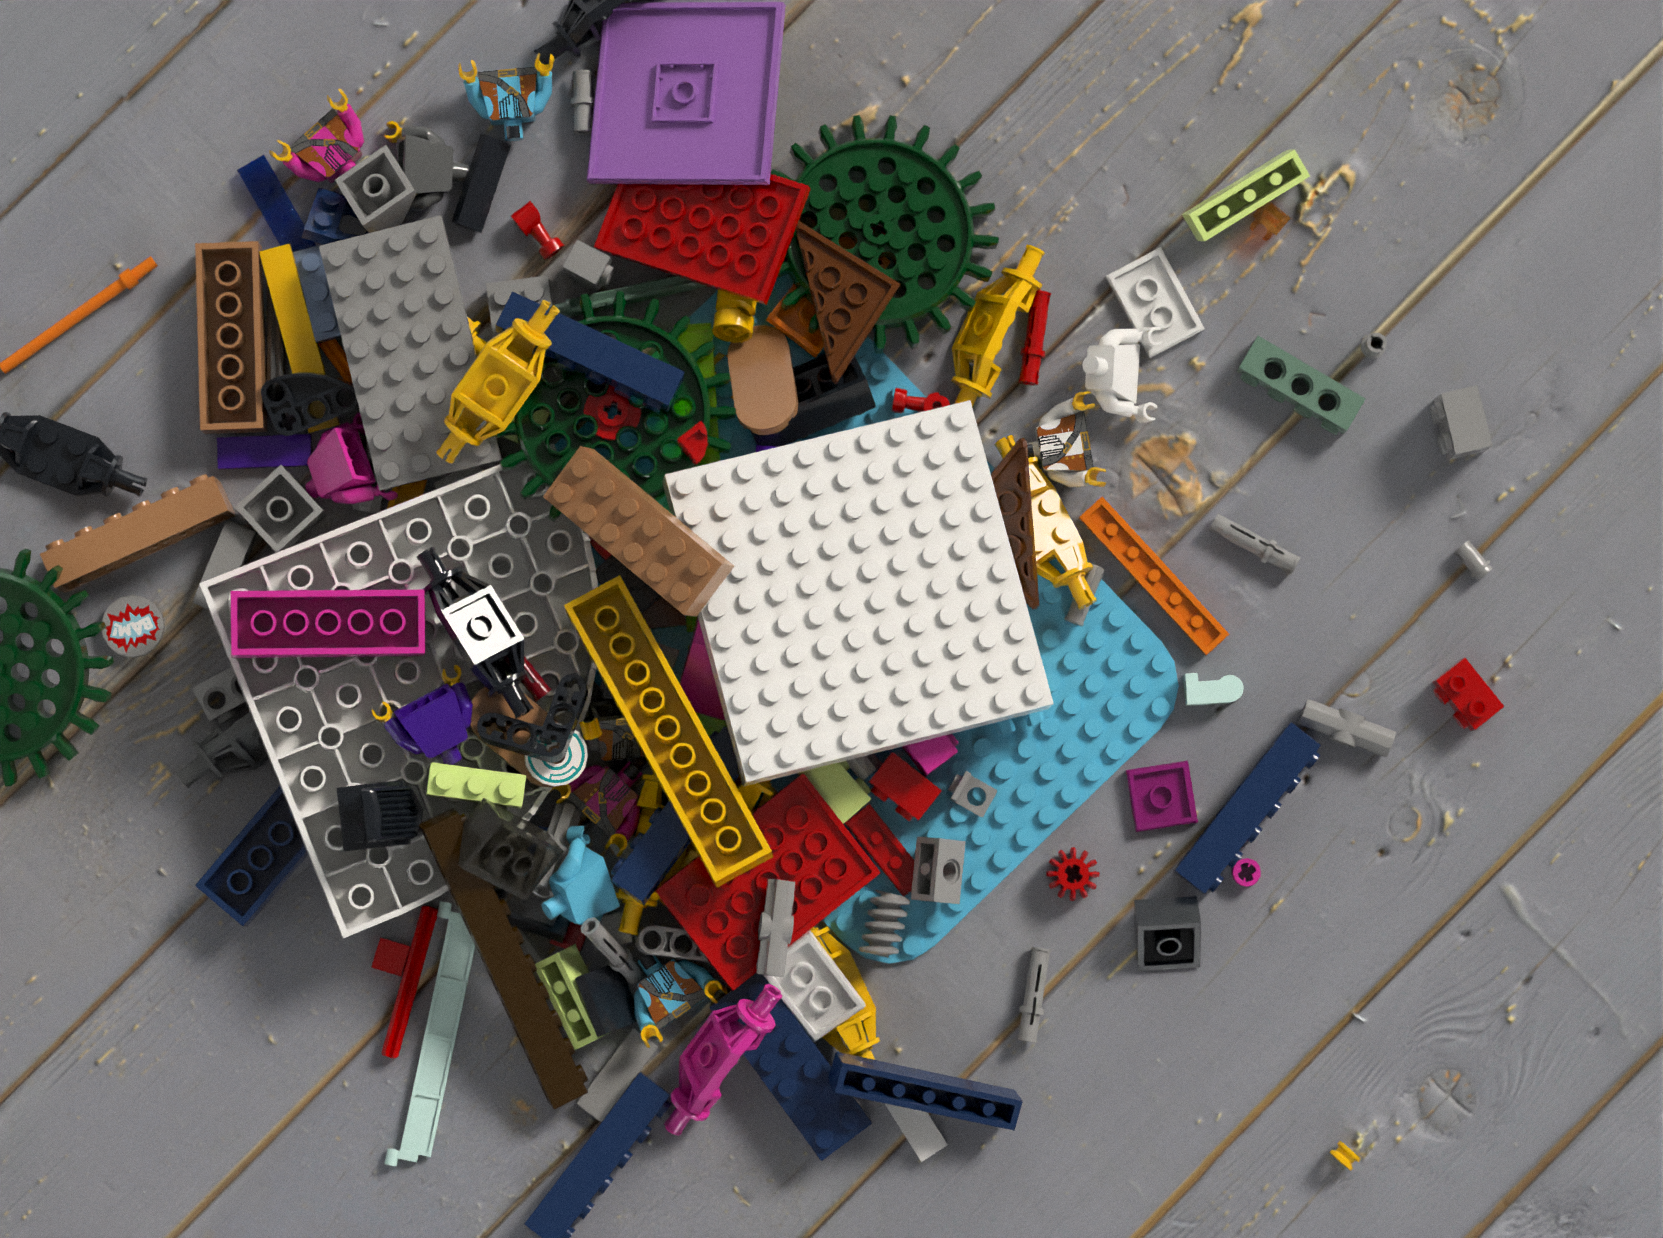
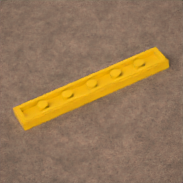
(294, 319)

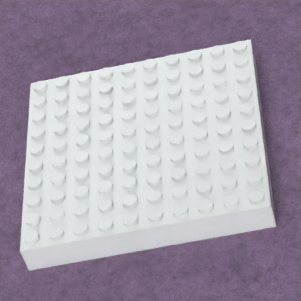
(861, 593)

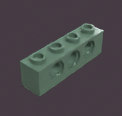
(1346, 401)

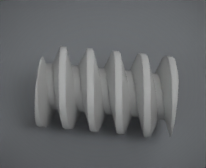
(884, 924)

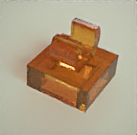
(1271, 218)

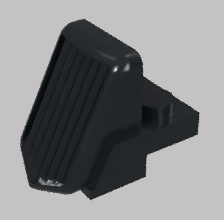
(378, 815)

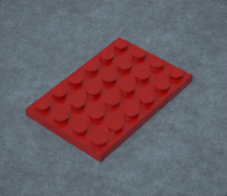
(707, 232)
(806, 847)

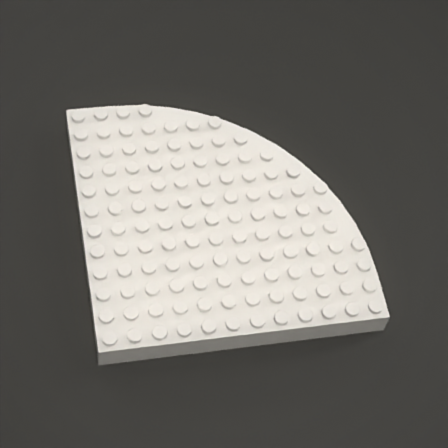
(319, 709)

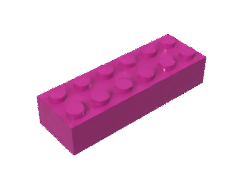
(327, 623)

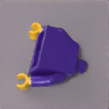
(433, 721)

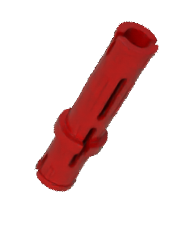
(1033, 346)

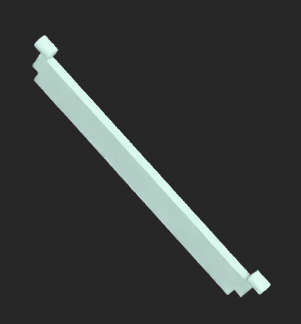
(437, 1041)

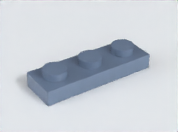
(317, 294)

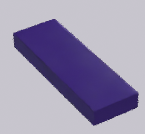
(263, 451)

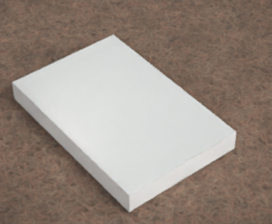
(1155, 298)
(816, 988)

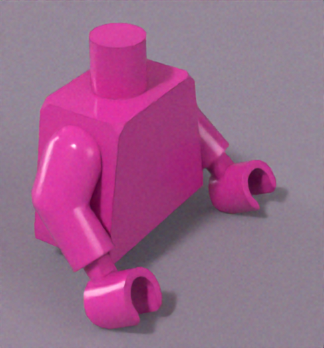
(342, 467)

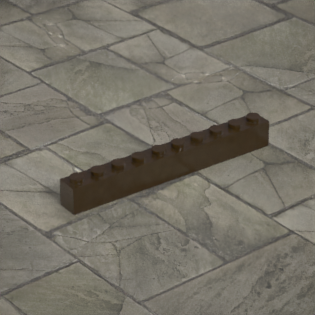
(507, 965)

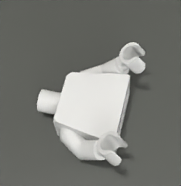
(1114, 369)

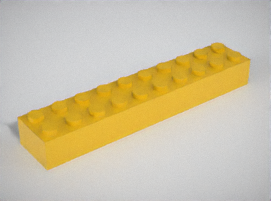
(668, 731)

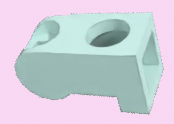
(1220, 691)

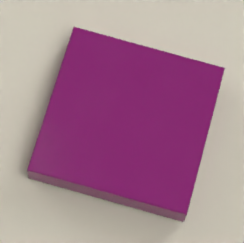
(1161, 796)

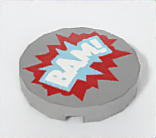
(133, 626)

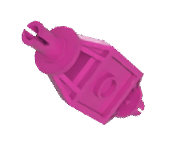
(714, 1054)

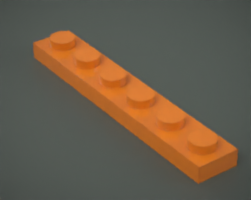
(1154, 576)

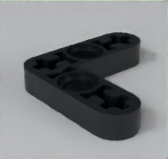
(548, 732)

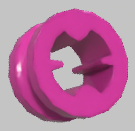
(1255, 875)

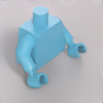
(581, 883)

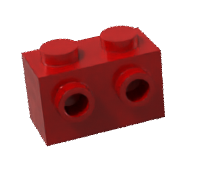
(1467, 695)
(904, 787)

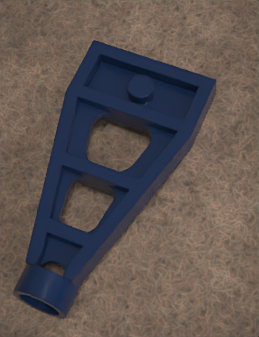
(326, 216)

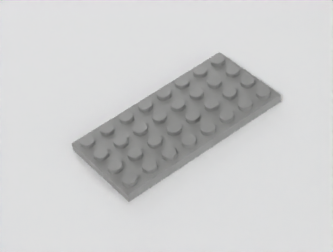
(404, 346)

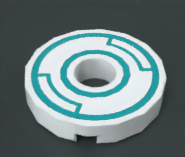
(564, 772)

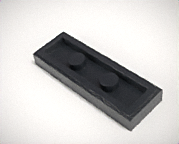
(481, 183)

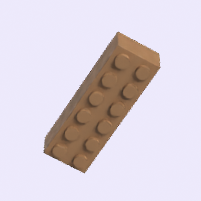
(230, 337)
(638, 531)
(138, 533)

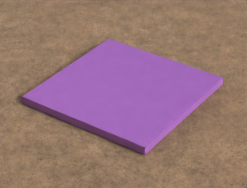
(687, 93)

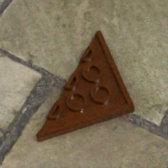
(845, 296)
(1013, 493)

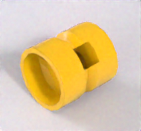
(733, 318)

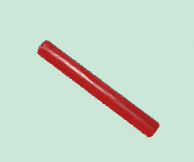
(409, 982)

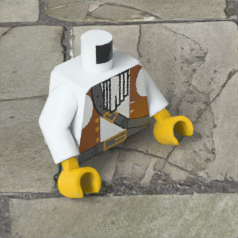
(1065, 446)

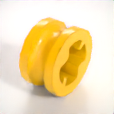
(1345, 1155)

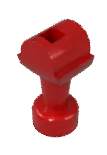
(529, 222)
(918, 404)

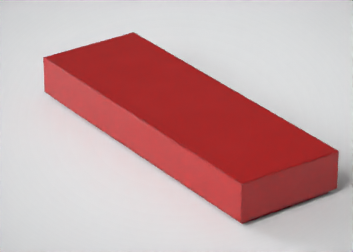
(883, 848)

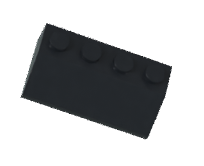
(821, 401)

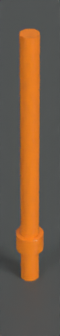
(127, 279)

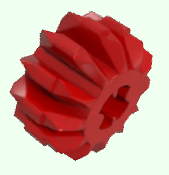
(1062, 877)

